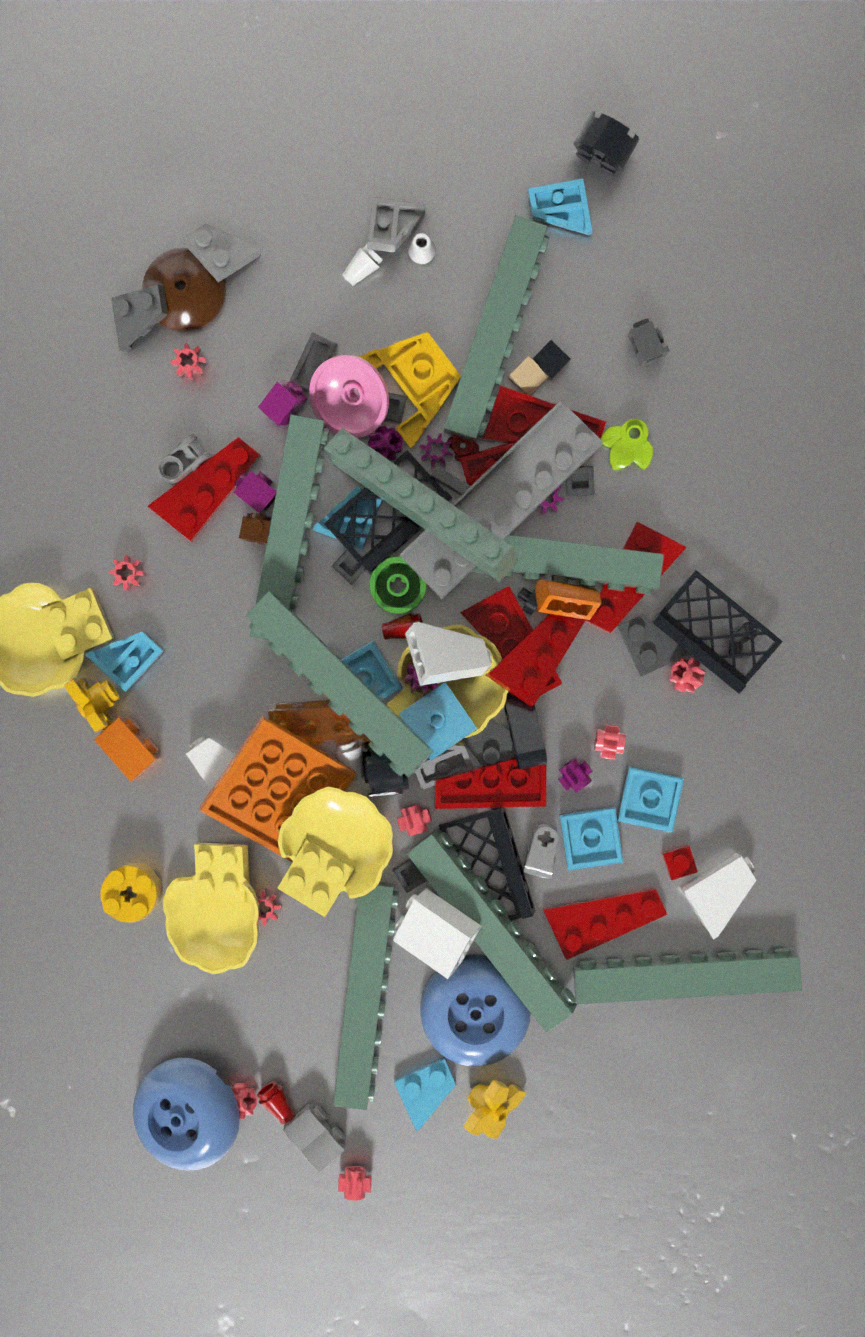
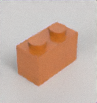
(127, 747)

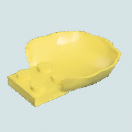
(47, 637)
(477, 695)
(335, 847)
(214, 912)

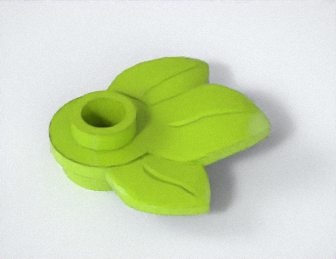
(626, 448)

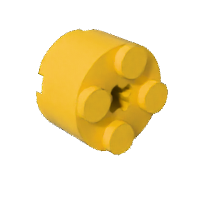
(118, 901)

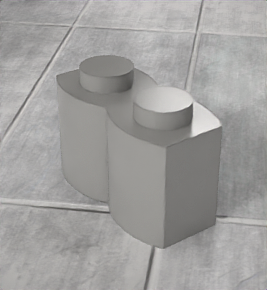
(315, 1136)

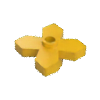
(93, 701)
(492, 1107)

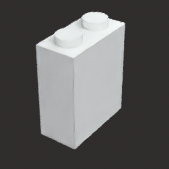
(436, 932)

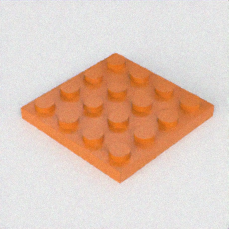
(269, 781)

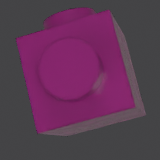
(283, 401)
(256, 491)

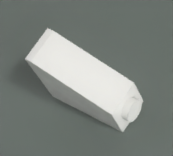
(446, 654)
(210, 758)
(720, 892)

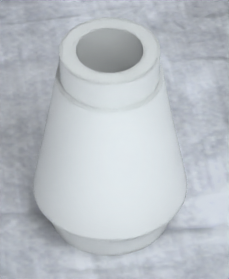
(424, 254)
(362, 265)
(352, 756)

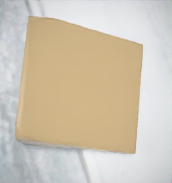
(528, 376)

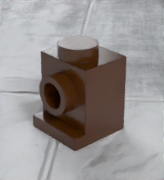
(255, 528)

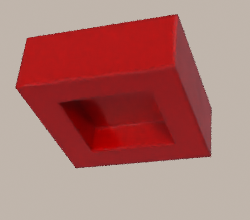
(679, 862)

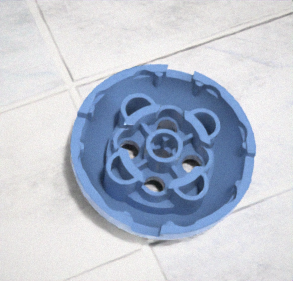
(441, 1012)
(197, 1103)

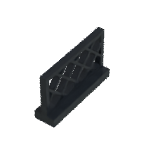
(397, 537)
(699, 649)
(508, 856)

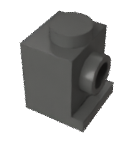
(647, 342)

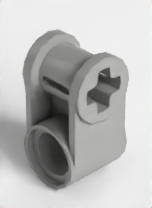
(184, 458)
(541, 856)

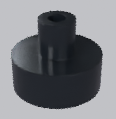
(530, 599)

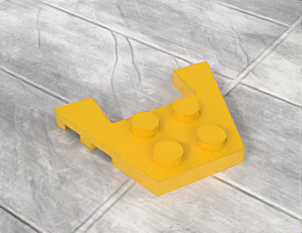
(423, 376)

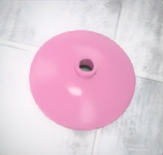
(337, 404)

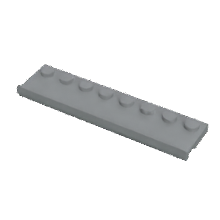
(508, 492)

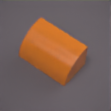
(566, 599)

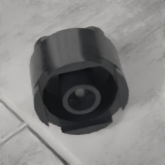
(605, 142)
(380, 775)

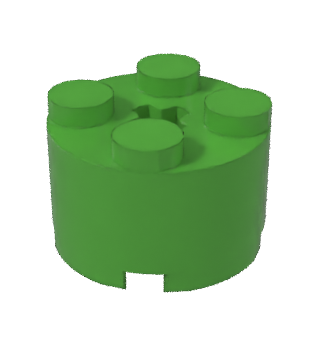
(386, 597)

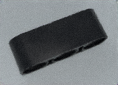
(524, 733)

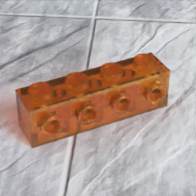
(313, 721)

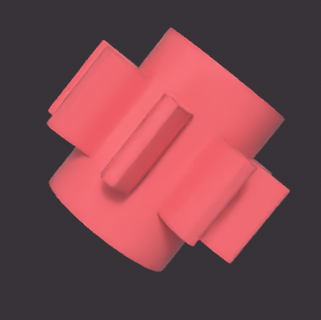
(191, 354)
(131, 579)
(687, 675)
(609, 741)
(414, 819)
(269, 901)
(245, 1099)
(354, 1183)

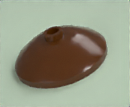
(196, 303)

